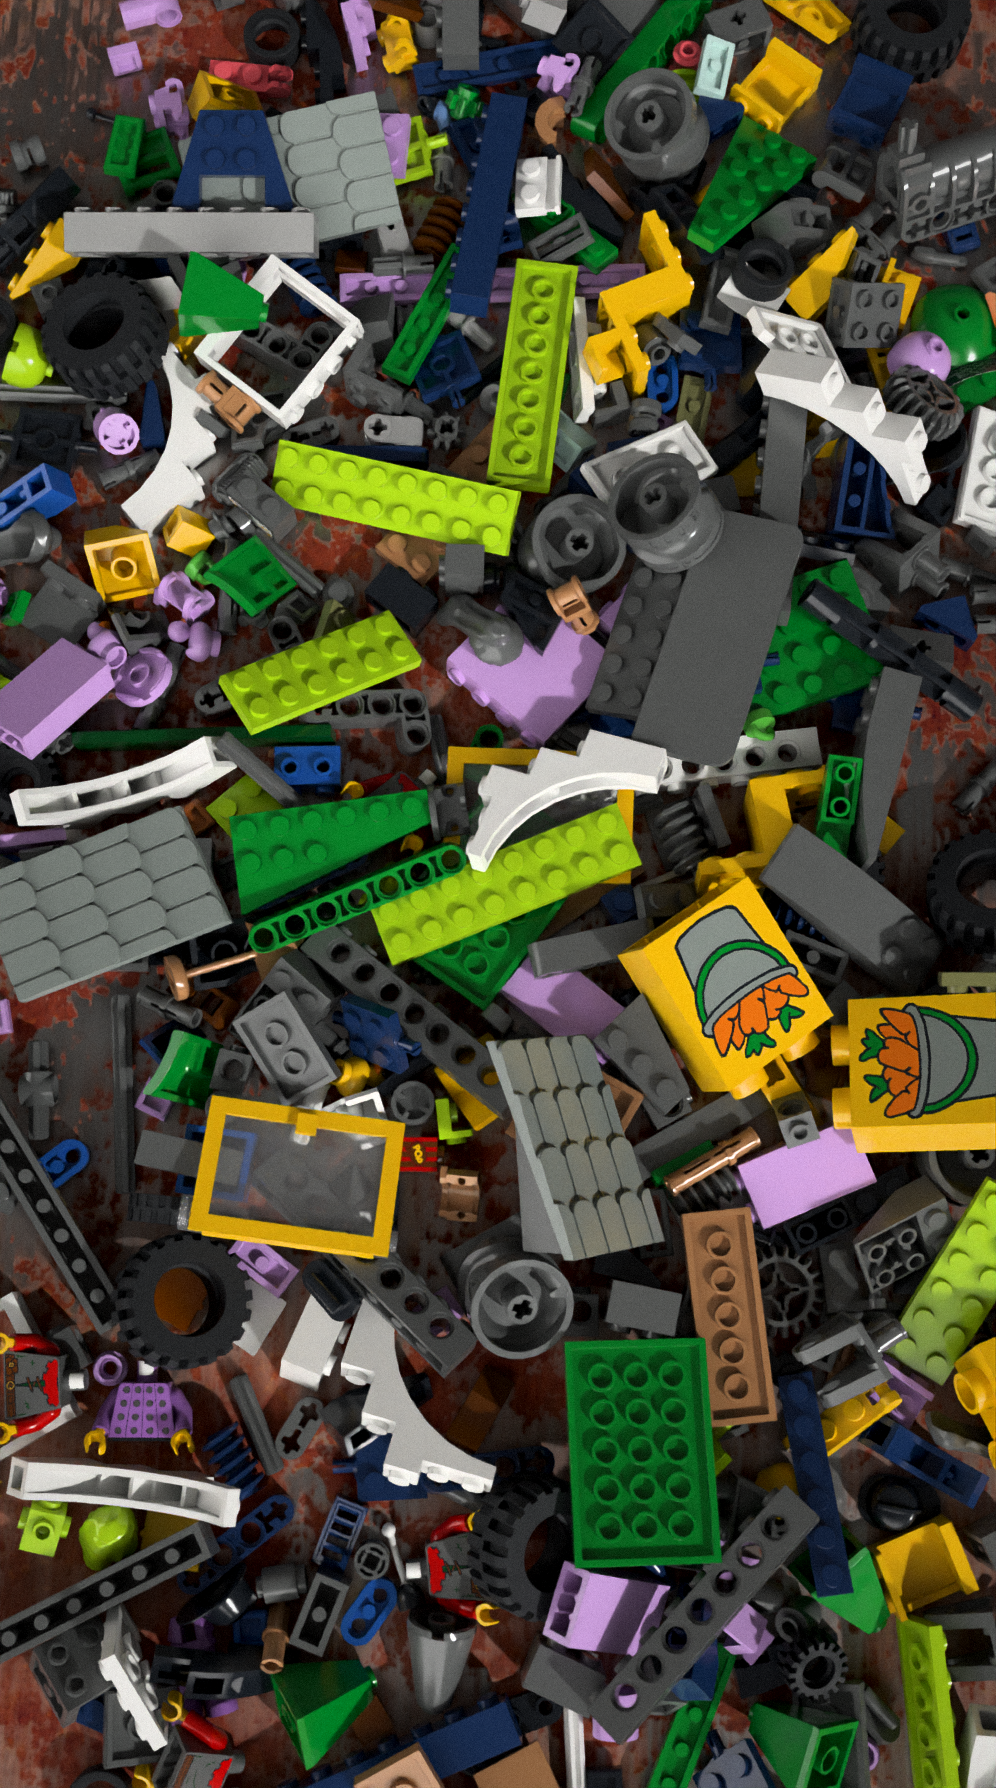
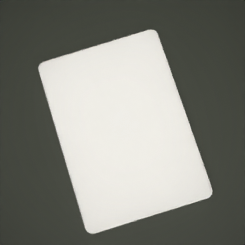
(163, 292)

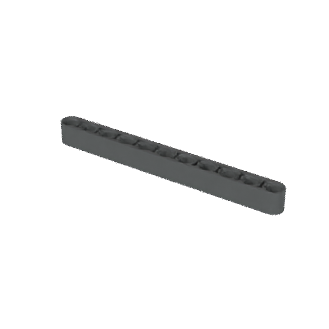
(705, 1124)

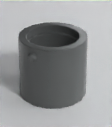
(413, 1103)

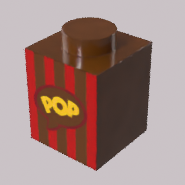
(421, 1155)

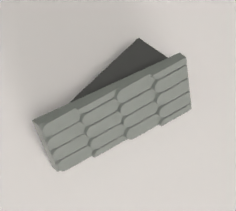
(332, 165)
(105, 903)
(572, 1156)

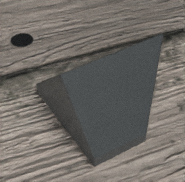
(378, 321)
(140, 628)

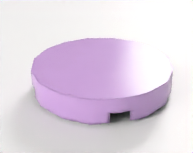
(142, 677)

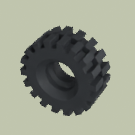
(12, 763)

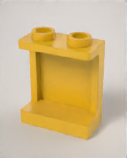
(777, 86)
(921, 1566)

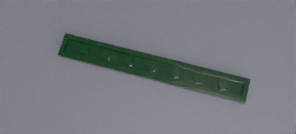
(181, 737)

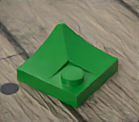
(251, 576)
(185, 1070)

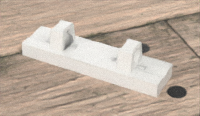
(582, 384)

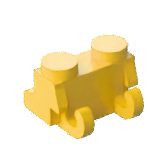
(397, 39)

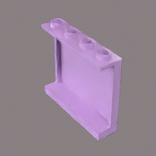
(534, 690)

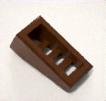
(219, 1011)

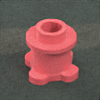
(686, 55)

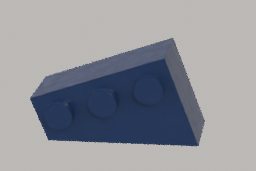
(859, 495)

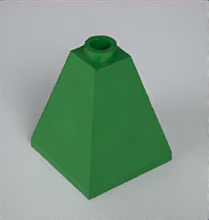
(217, 301)
(867, 1604)
(321, 1702)
(803, 1743)

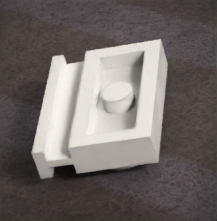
(538, 186)

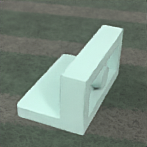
(713, 67)
(570, 442)

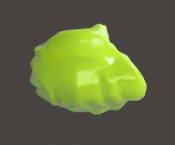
(108, 1536)

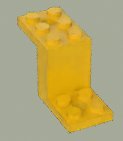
(639, 300)
(767, 821)

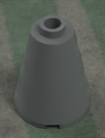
(438, 1654)

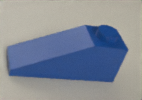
(42, 489)

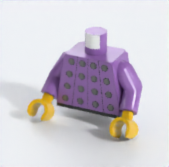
(143, 1413)

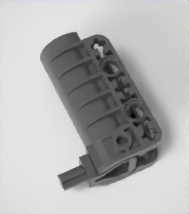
(937, 180)

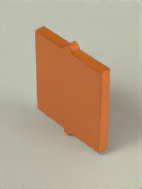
(179, 1297)

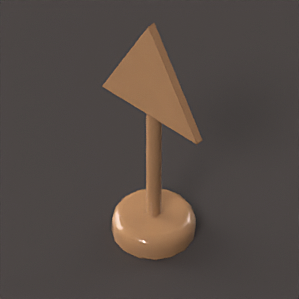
(178, 976)

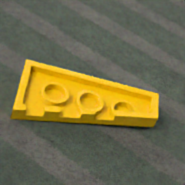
(816, 16)

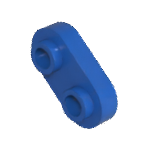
(664, 384)
(60, 1167)
(370, 1610)

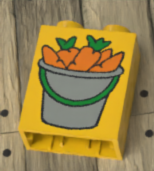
(727, 989)
(918, 1073)

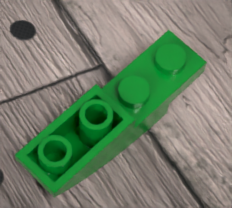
(593, 257)
(838, 801)

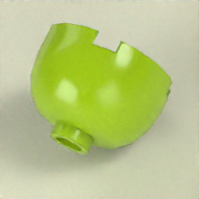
(26, 361)

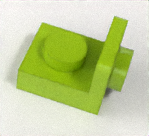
(447, 1114)

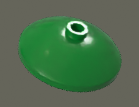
(966, 338)

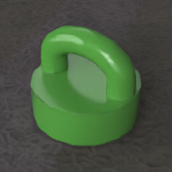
(198, 565)
(760, 724)

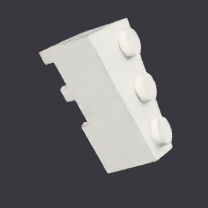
(312, 1346)

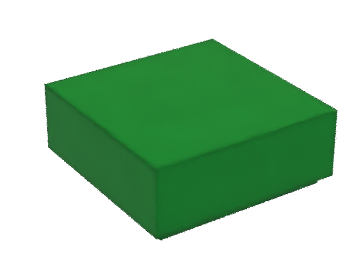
(15, 608)

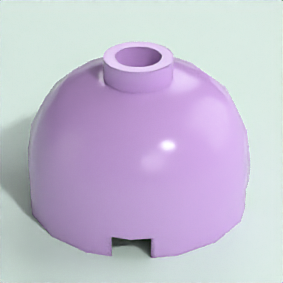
(921, 349)

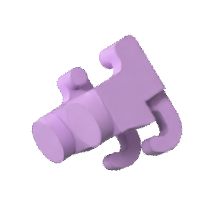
(556, 76)
(171, 109)
(178, 591)

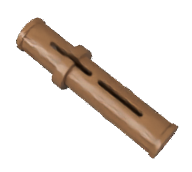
(713, 1160)

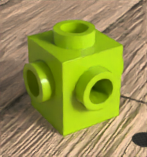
(43, 1526)

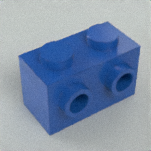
(310, 768)

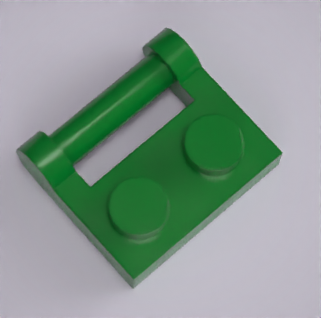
(155, 151)

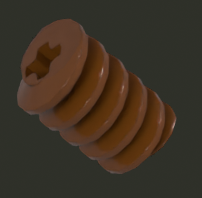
(439, 228)

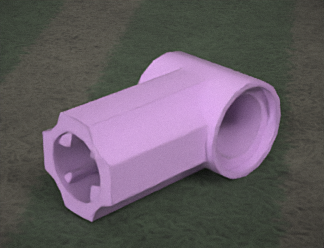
(147, 12)

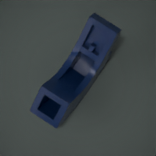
(925, 1461)

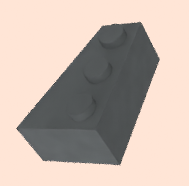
(643, 1056)

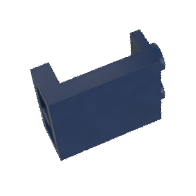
(869, 102)

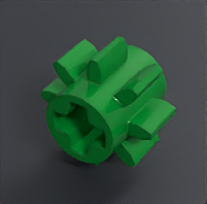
(464, 102)

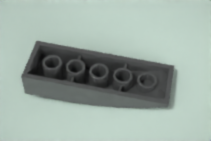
(880, 741)
(853, 911)

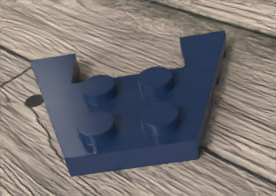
(232, 147)

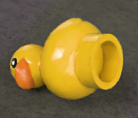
(356, 1075)

